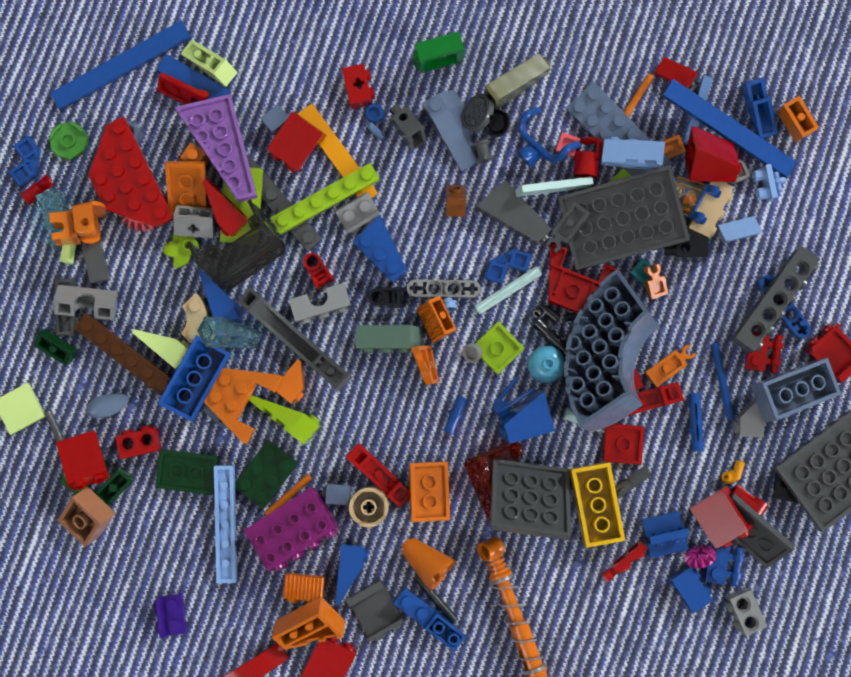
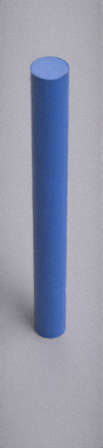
(722, 381)

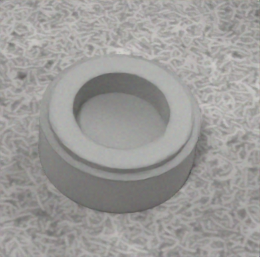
(472, 352)

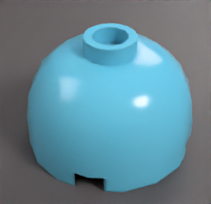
(546, 364)

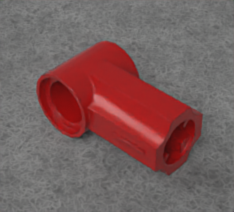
(753, 501)

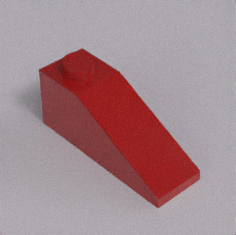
(225, 211)

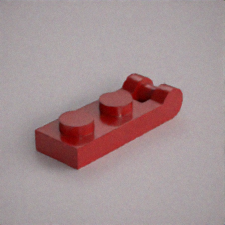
(179, 90)

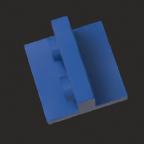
(665, 534)

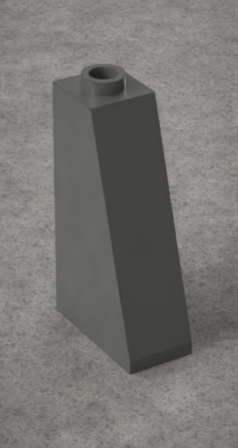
(514, 214)

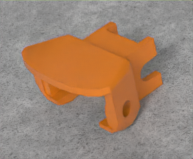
(81, 221)

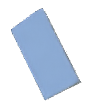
(739, 229)

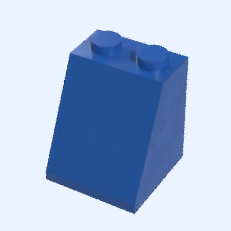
(527, 419)

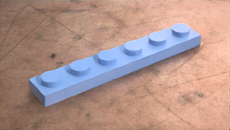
(225, 523)

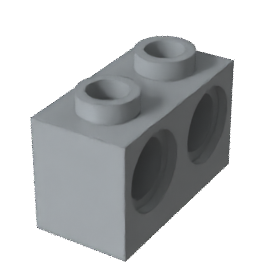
(749, 609)

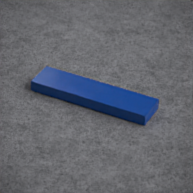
(191, 77)

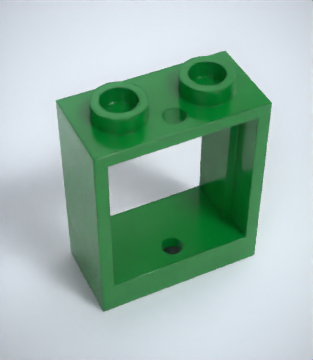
(438, 52)

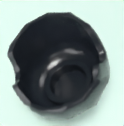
(498, 123)

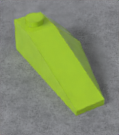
(296, 423)

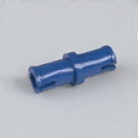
(455, 414)

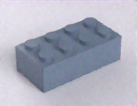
(795, 390)

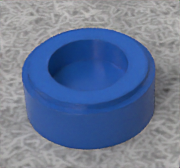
(374, 113)

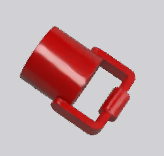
(587, 162)

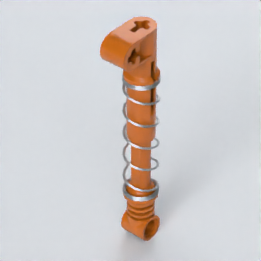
(500, 575)

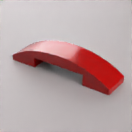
(659, 397)
(379, 474)
(261, 664)

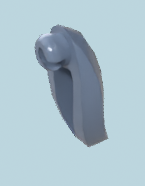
(106, 405)

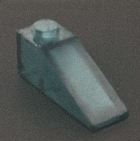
(226, 333)

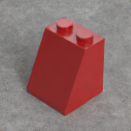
(710, 158)

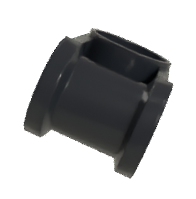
(388, 297)

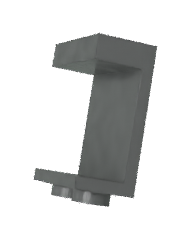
(375, 610)

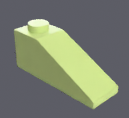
(209, 62)
(167, 348)

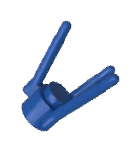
(501, 407)

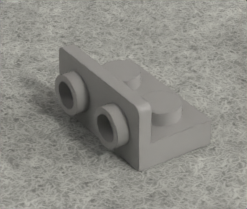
(357, 213)

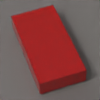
(671, 70)

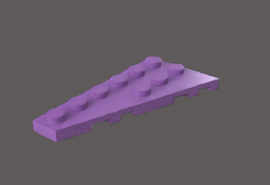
(219, 136)

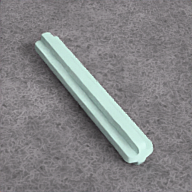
(508, 290)

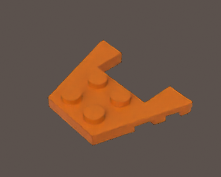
(232, 394)

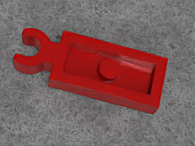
(623, 563)

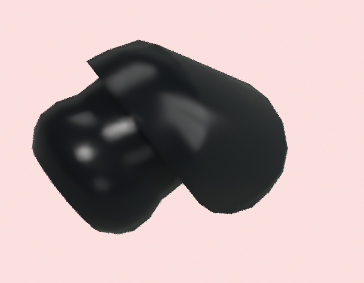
(545, 311)

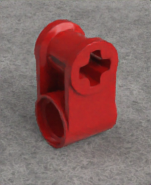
(318, 272)

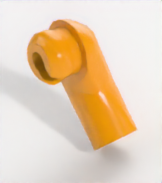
(735, 474)

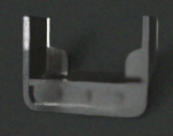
(244, 255)

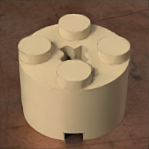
(361, 514)

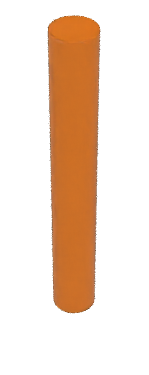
(639, 93)
(289, 494)

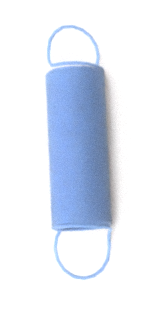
(376, 131)

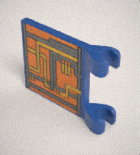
(691, 195)

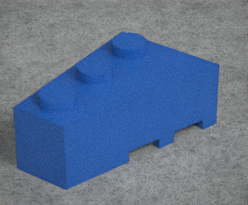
(380, 250)

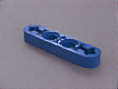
(797, 314)

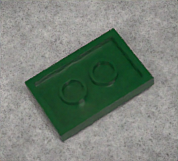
(186, 472)
(266, 474)

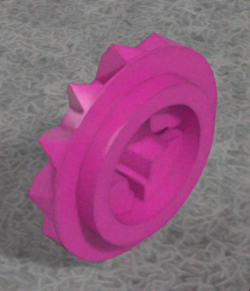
(706, 558)

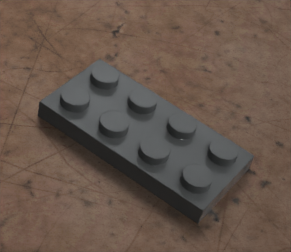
(764, 540)

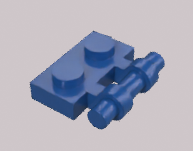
(718, 571)

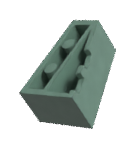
(388, 338)

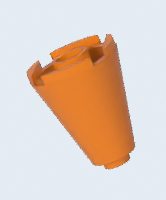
(427, 562)

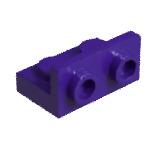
(170, 615)

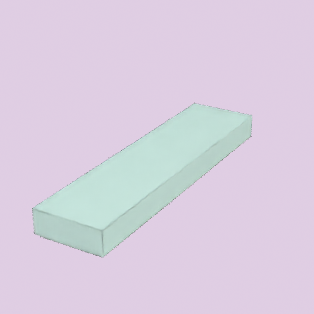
(554, 186)

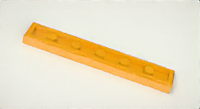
(333, 147)

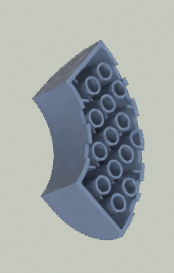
(604, 354)

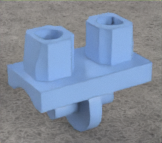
(771, 183)

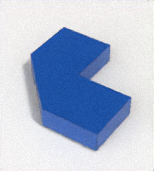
(28, 169)
(513, 259)

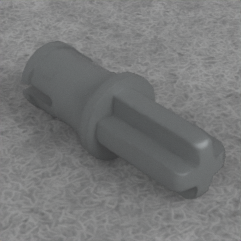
(632, 481)

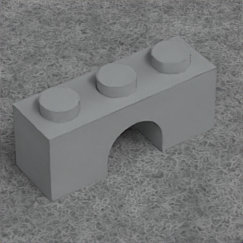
(70, 299)
(336, 301)

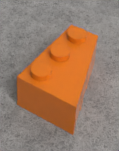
(307, 624)

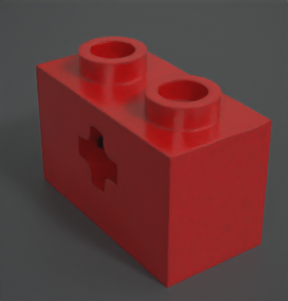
(358, 75)

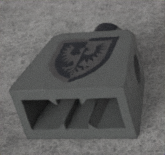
(408, 126)

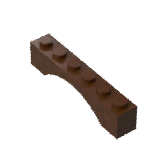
(123, 353)

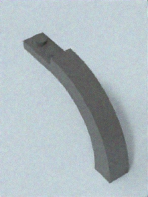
(294, 339)

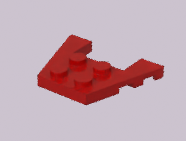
(570, 288)

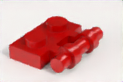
(758, 360)

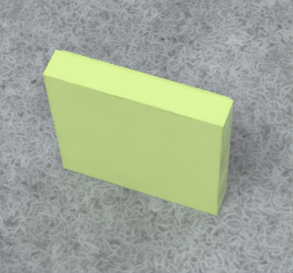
(20, 409)

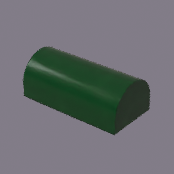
(55, 347)
(115, 485)

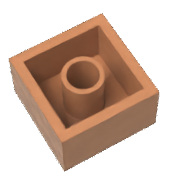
(86, 516)

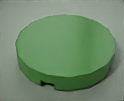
(68, 140)

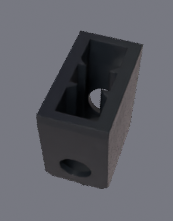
(697, 250)

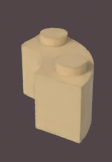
(195, 311)

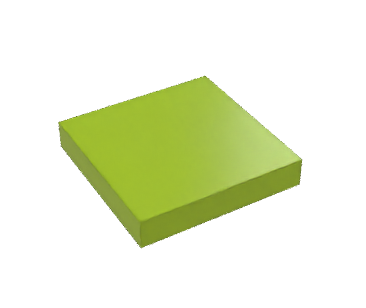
(499, 347)

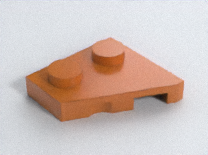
(426, 364)

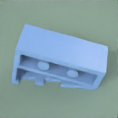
(632, 153)

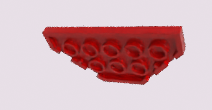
(125, 178)

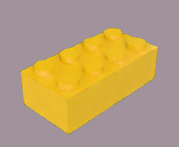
(597, 504)

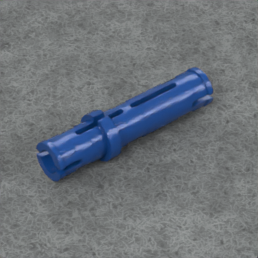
(696, 422)

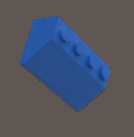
(193, 379)

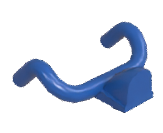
(534, 151)

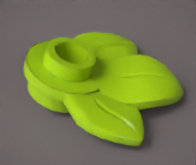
(178, 250)

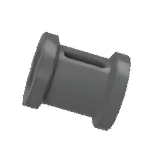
(483, 151)

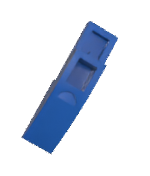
(429, 618)

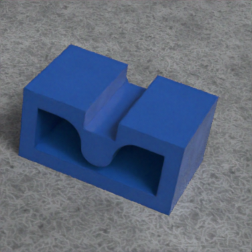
(690, 588)

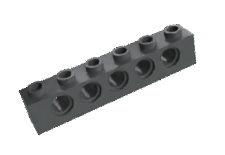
(808, 264)

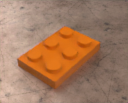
(185, 184)
(429, 491)

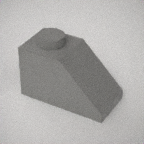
(749, 422)

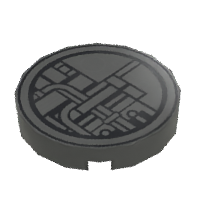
(477, 112)

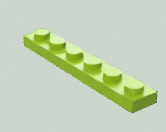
(325, 198)

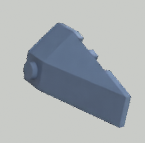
(446, 117)

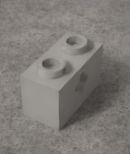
(194, 221)

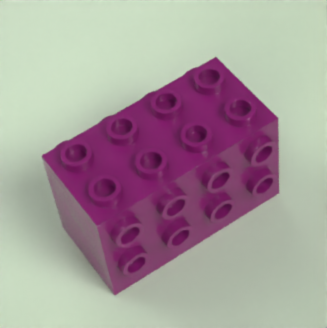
(292, 530)

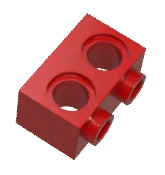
(139, 446)

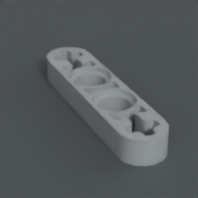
(443, 284)

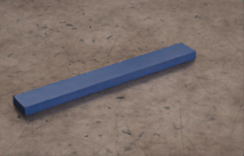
(120, 65)
(728, 128)

